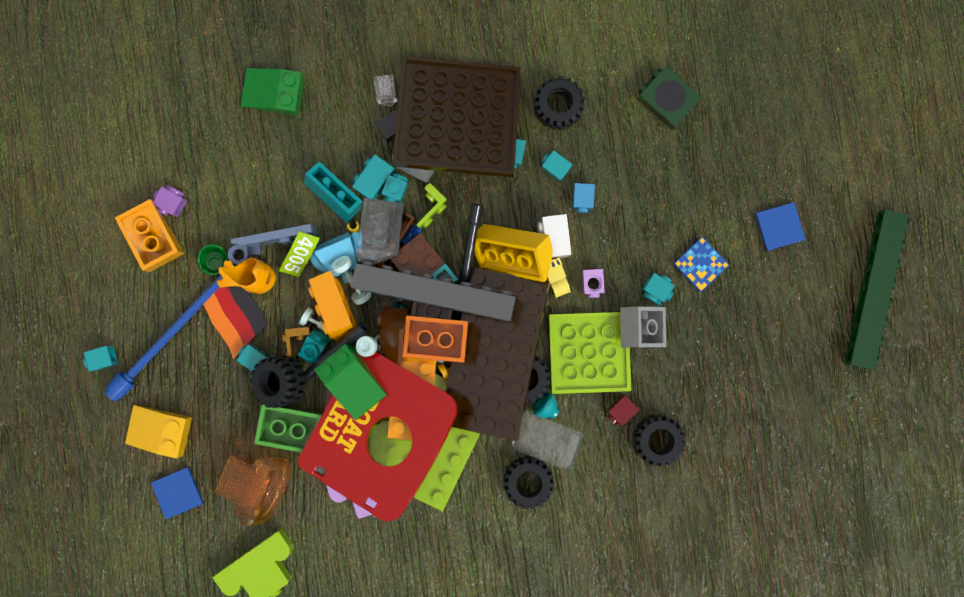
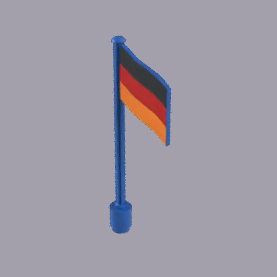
(231, 313)

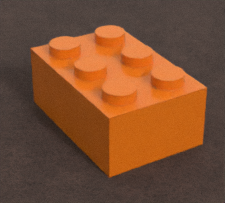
(435, 339)

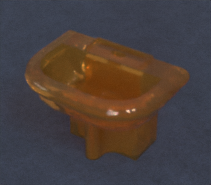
(254, 486)

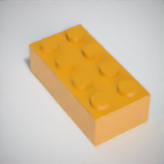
(426, 370)

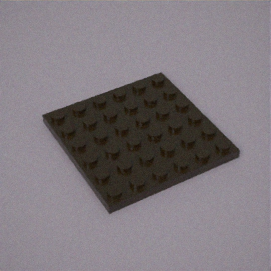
(457, 117)

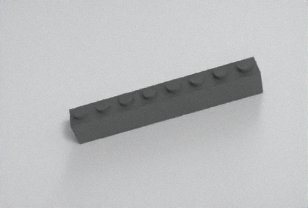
(433, 292)

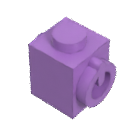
(169, 200)

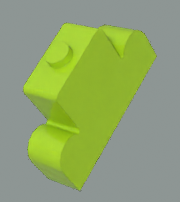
(258, 569)

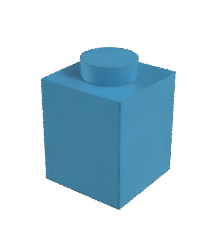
(583, 197)

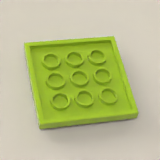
(588, 353)

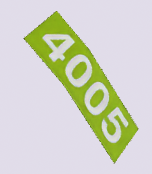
(299, 254)

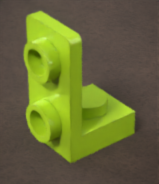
(433, 195)

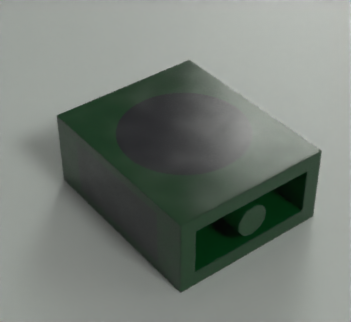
(668, 97)

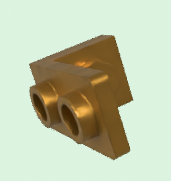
(299, 334)

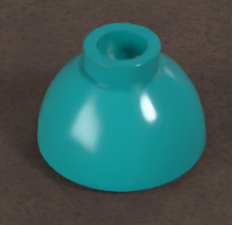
(546, 406)

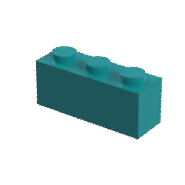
(332, 192)

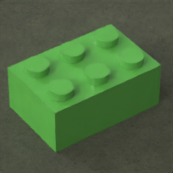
(285, 427)

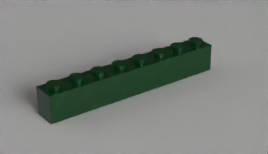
(876, 289)

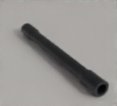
(474, 221)
(352, 336)

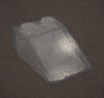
(548, 441)

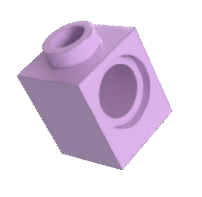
(596, 274)

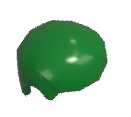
(211, 259)

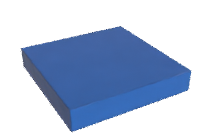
(780, 226)
(177, 493)

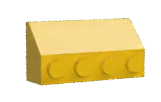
(514, 252)

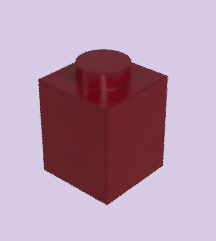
(622, 410)

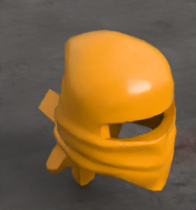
(250, 274)

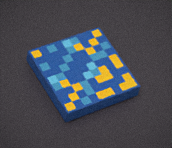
(701, 264)

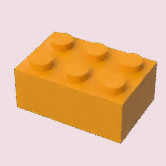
(332, 305)

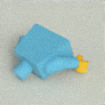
(329, 251)

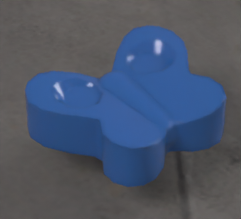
(412, 232)

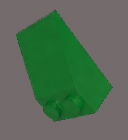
(273, 90)
(351, 381)

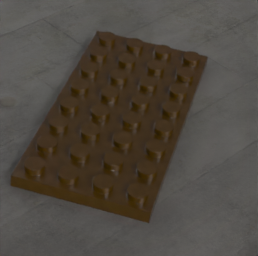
(498, 358)

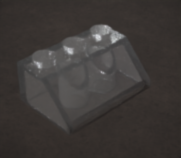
(379, 230)

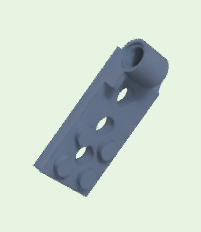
(251, 244)

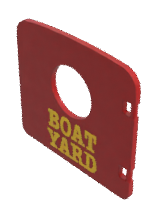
(342, 442)

